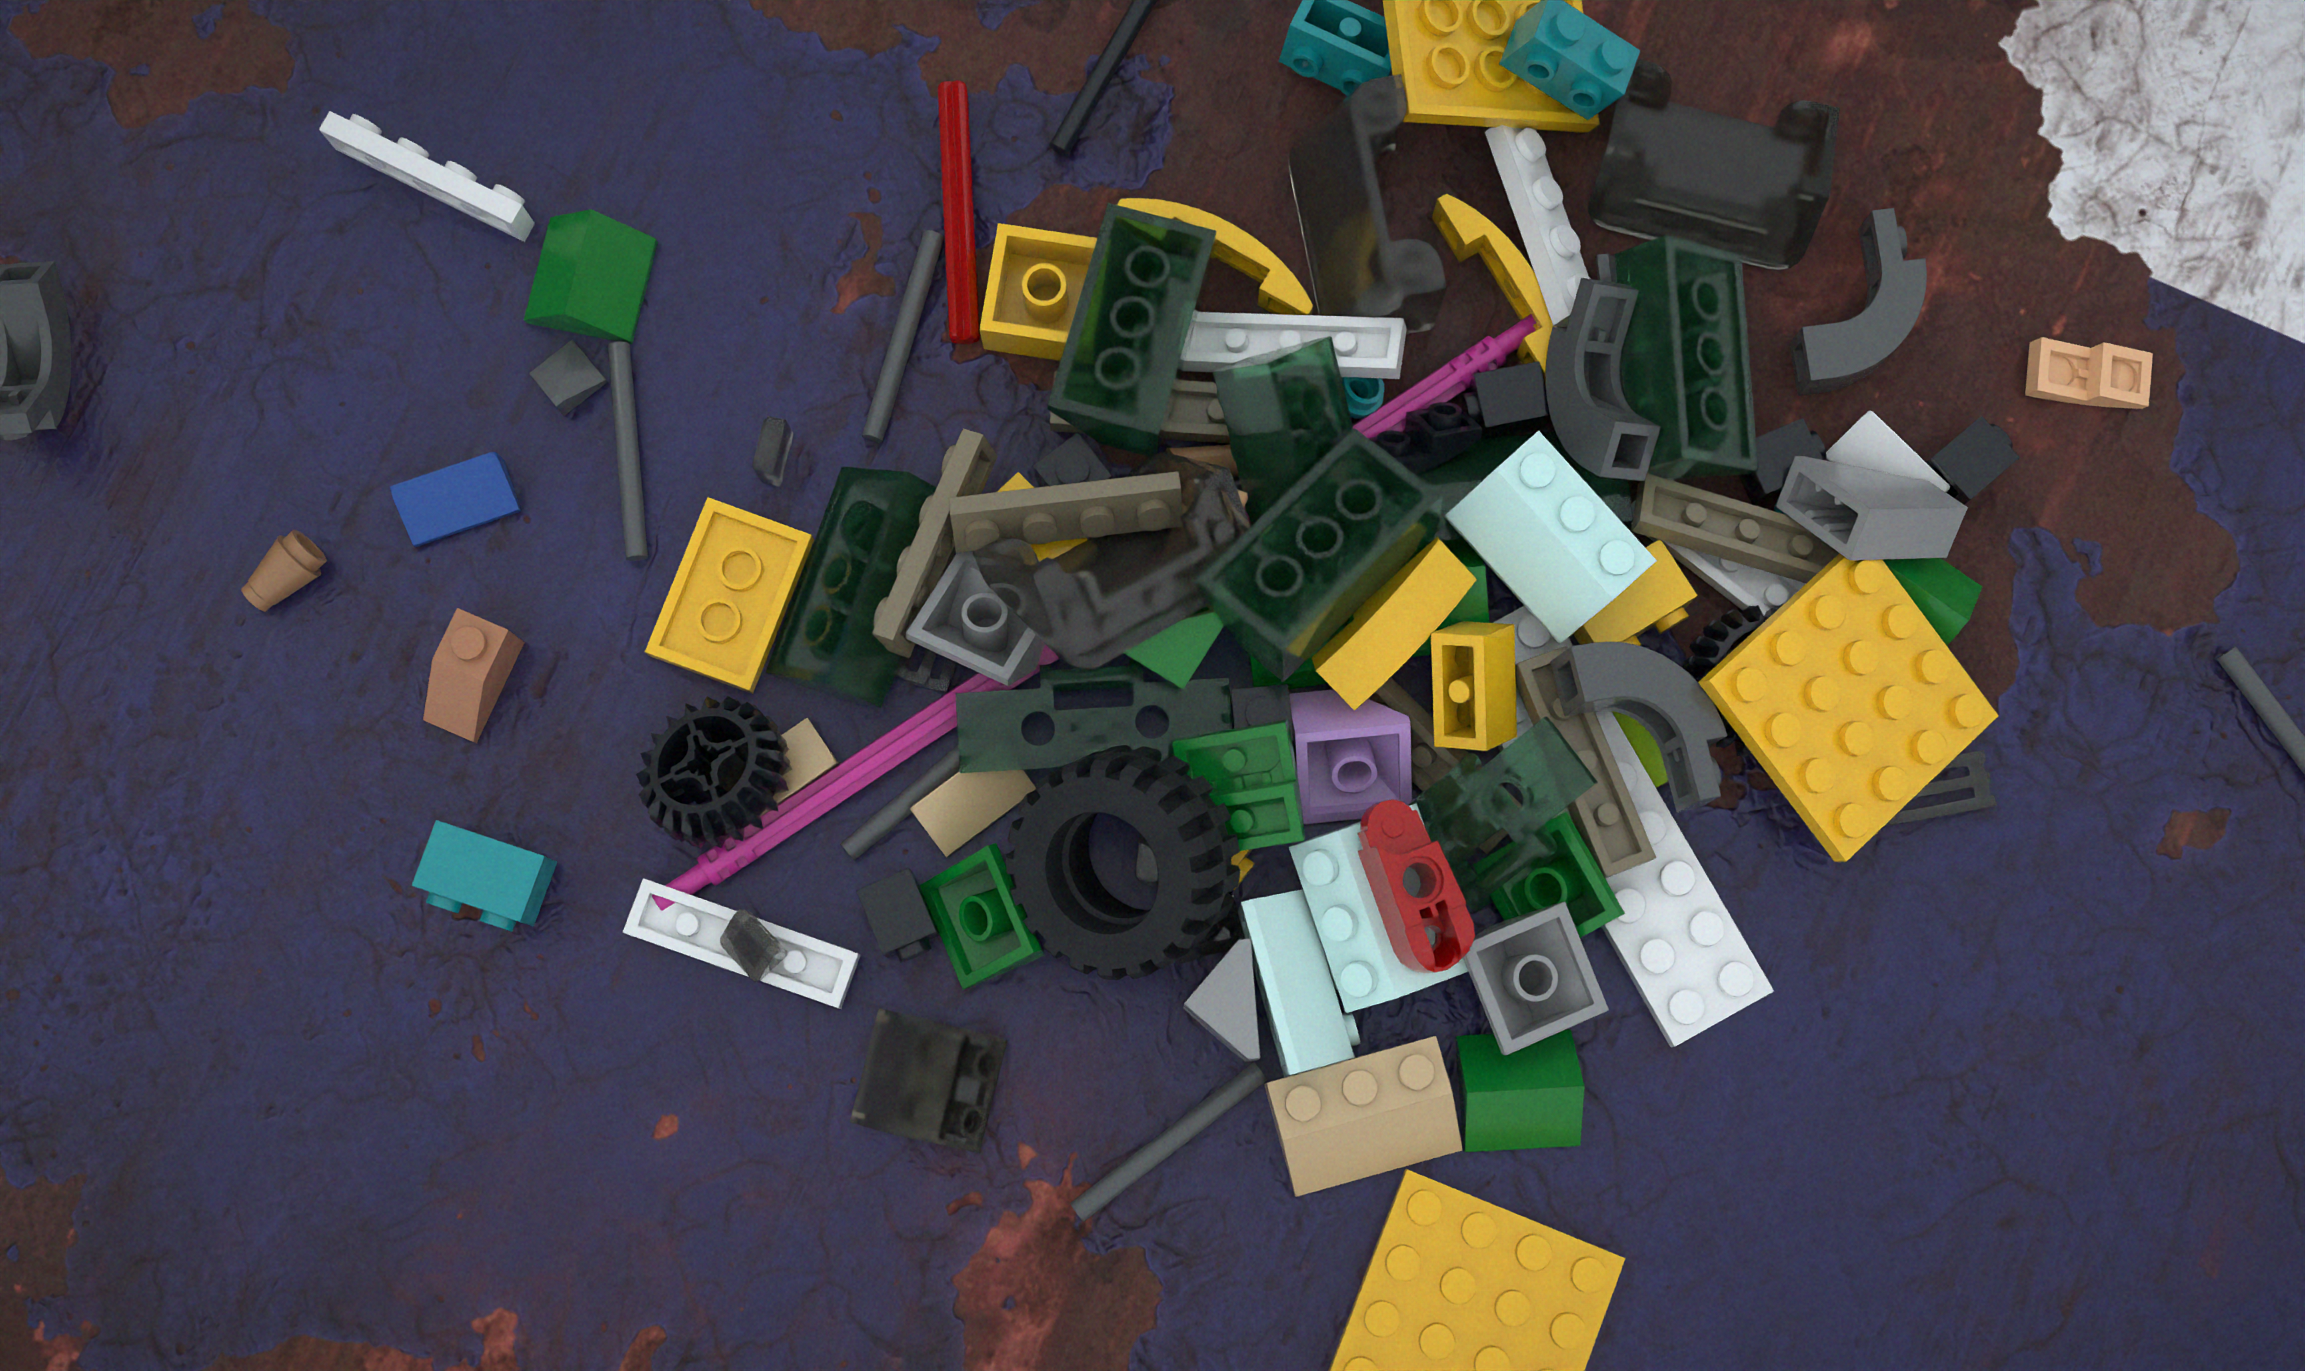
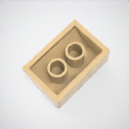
(1365, 1116)

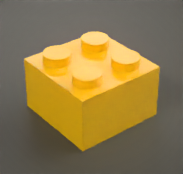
(1033, 290)

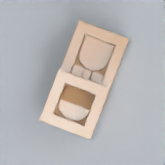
(2089, 376)

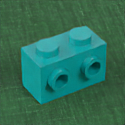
(1337, 44)
(1570, 57)
(483, 874)

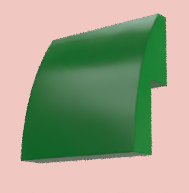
(1253, 777)

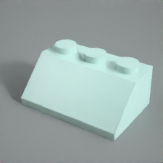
(1550, 538)
(1351, 923)
(1296, 984)

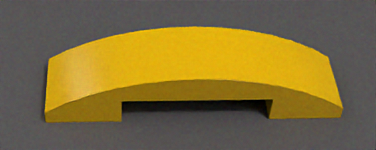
(1473, 233)
(1279, 288)

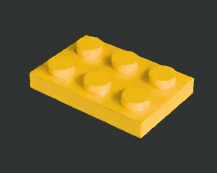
(729, 595)

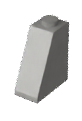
(1870, 511)

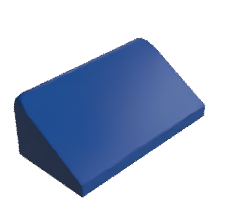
(455, 498)

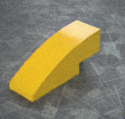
(1393, 623)

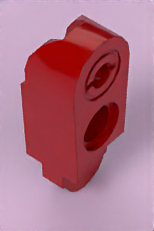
(1391, 842)

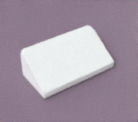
(1878, 448)

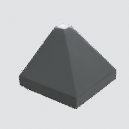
(568, 377)

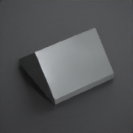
(975, 626)
(1533, 977)
(1228, 1003)

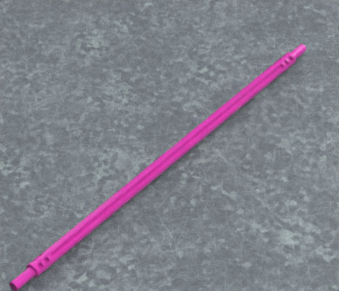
(941, 715)

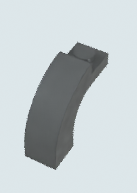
(33, 349)
(1847, 351)
(1586, 386)
(1657, 696)

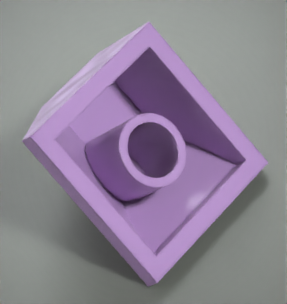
(1348, 755)

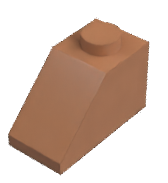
(469, 674)

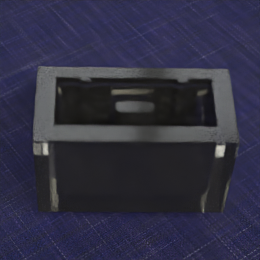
(928, 1081)

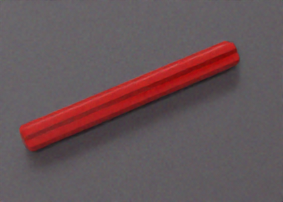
(958, 212)

